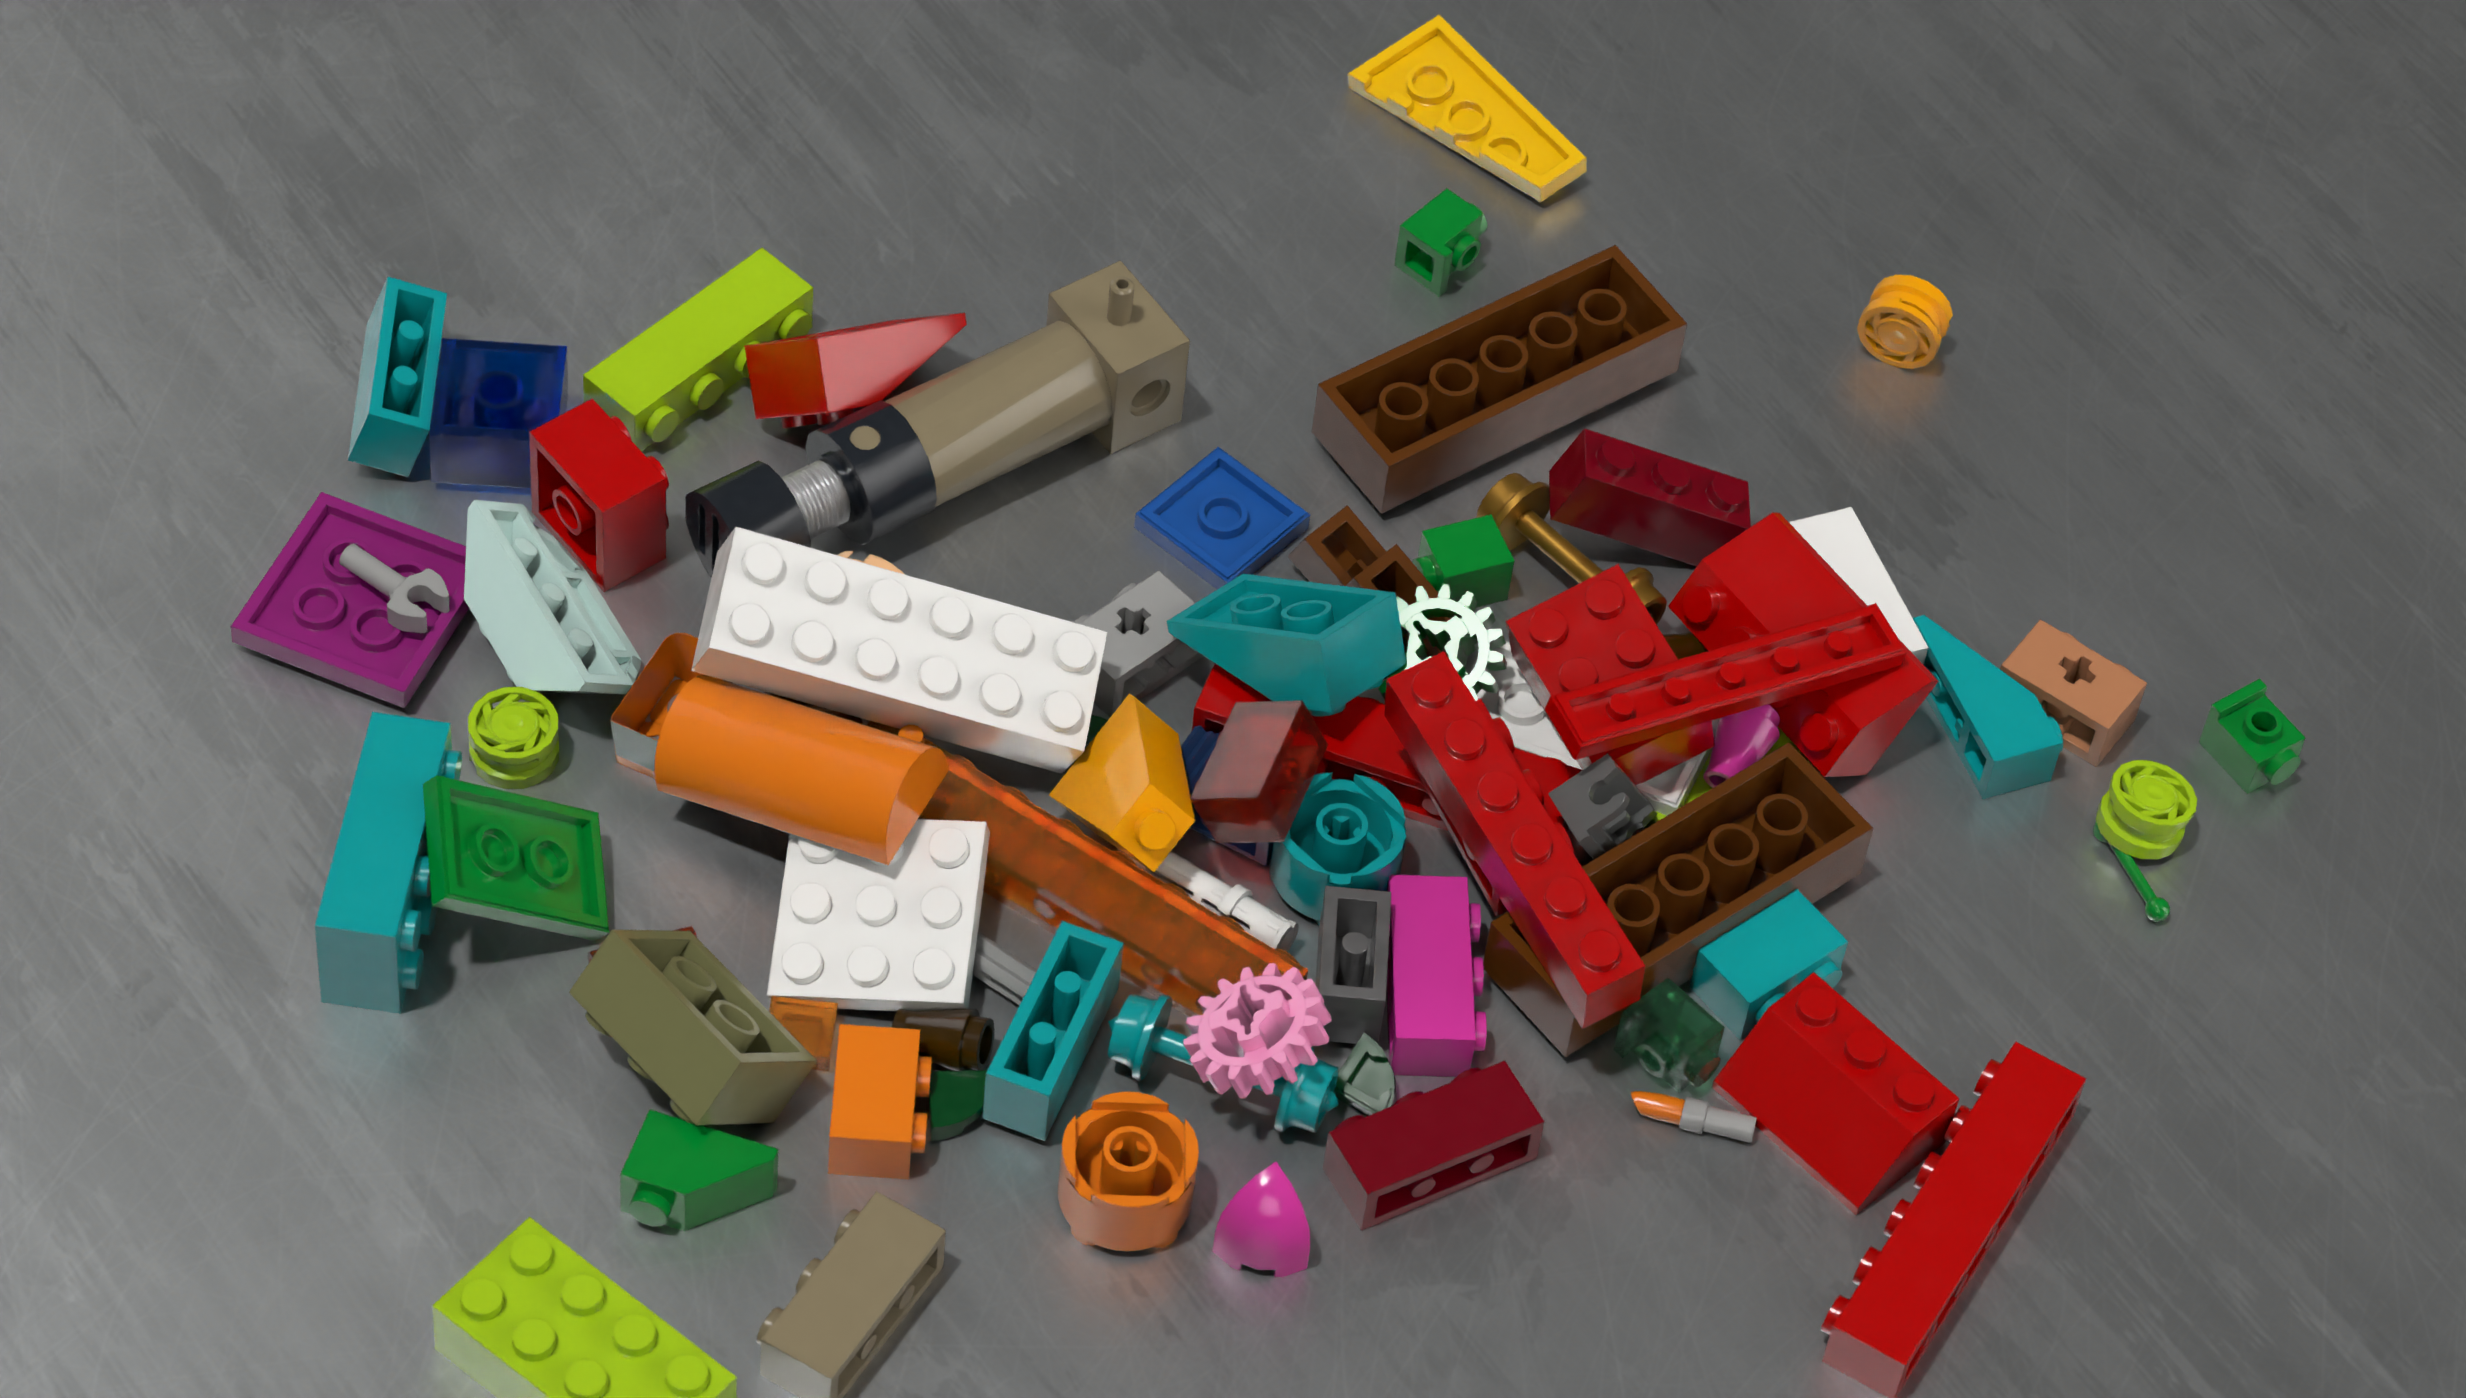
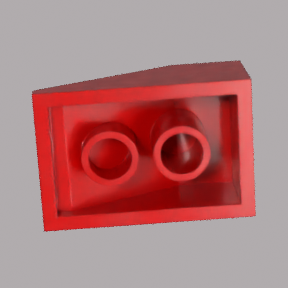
(841, 369)

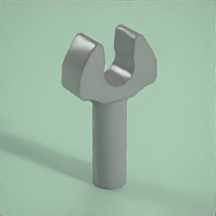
(401, 590)

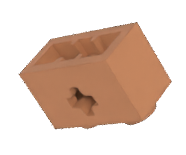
(2078, 688)

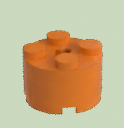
(1127, 1173)

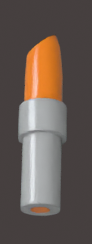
(1695, 1115)

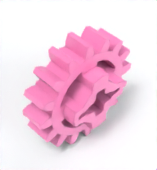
(1257, 1030)

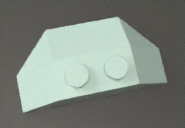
(541, 607)

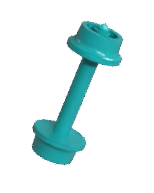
(1142, 1033)

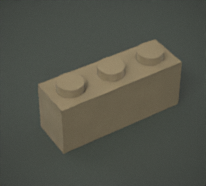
(851, 1300)

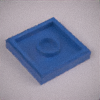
(1221, 520)

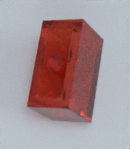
(1259, 771)

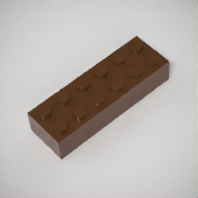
(1498, 378)
(1698, 878)

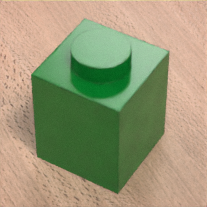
(1467, 558)

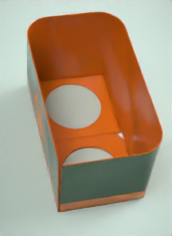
(630, 732)

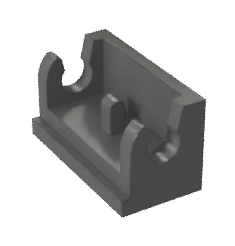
(1602, 806)

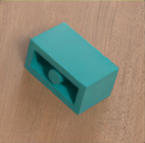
(1765, 960)

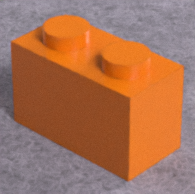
(875, 1102)

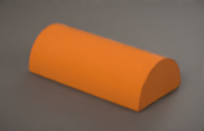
(795, 768)

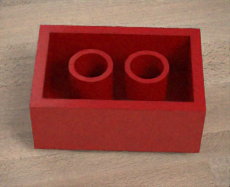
(1594, 636)

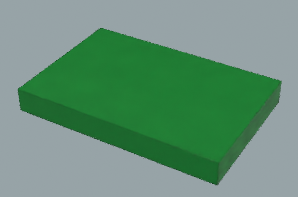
(515, 858)

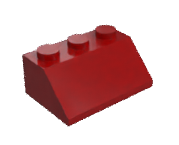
(1837, 1094)

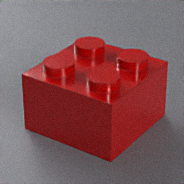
(599, 494)

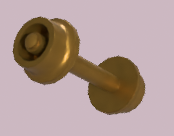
(1520, 515)

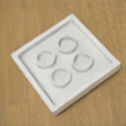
(880, 930)

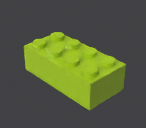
(557, 1327)

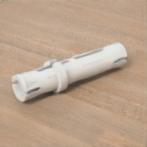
(1227, 901)

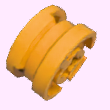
(1905, 320)

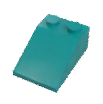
(1297, 638)

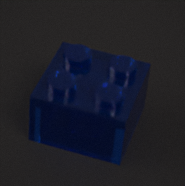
(487, 406)

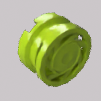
(515, 740)
(2146, 809)

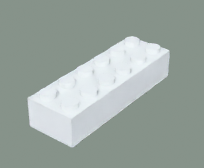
(899, 650)

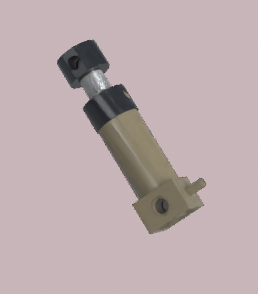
(1097, 367)

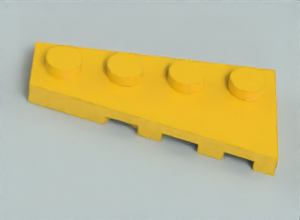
(1467, 105)

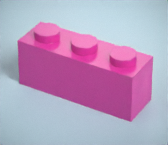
(1433, 976)

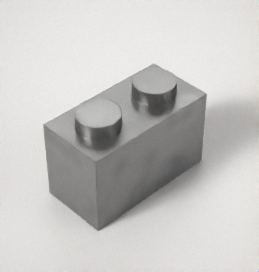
(1353, 961)

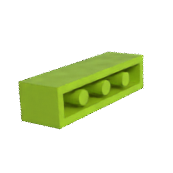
(699, 348)

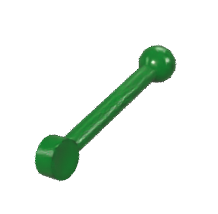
(2156, 908)

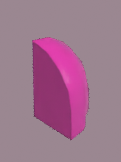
(1264, 1226)

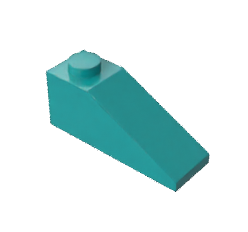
(1988, 717)

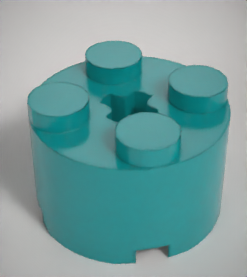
(1339, 838)

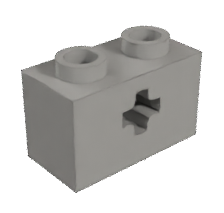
(1138, 647)

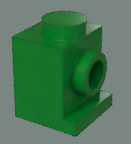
(1440, 240)
(2252, 738)

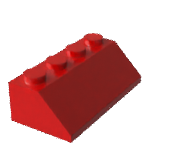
(1776, 582)

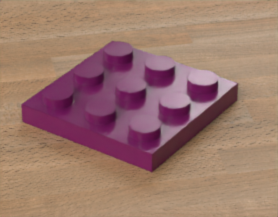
(338, 624)

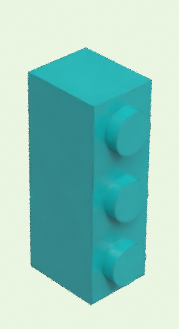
(397, 377)
(1052, 1030)

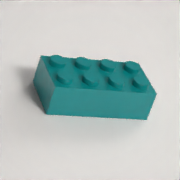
(380, 868)

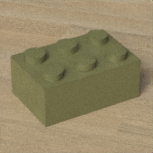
(691, 1027)

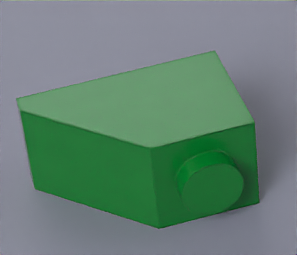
(693, 1173)

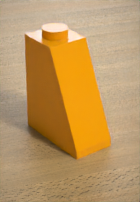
(1131, 785)

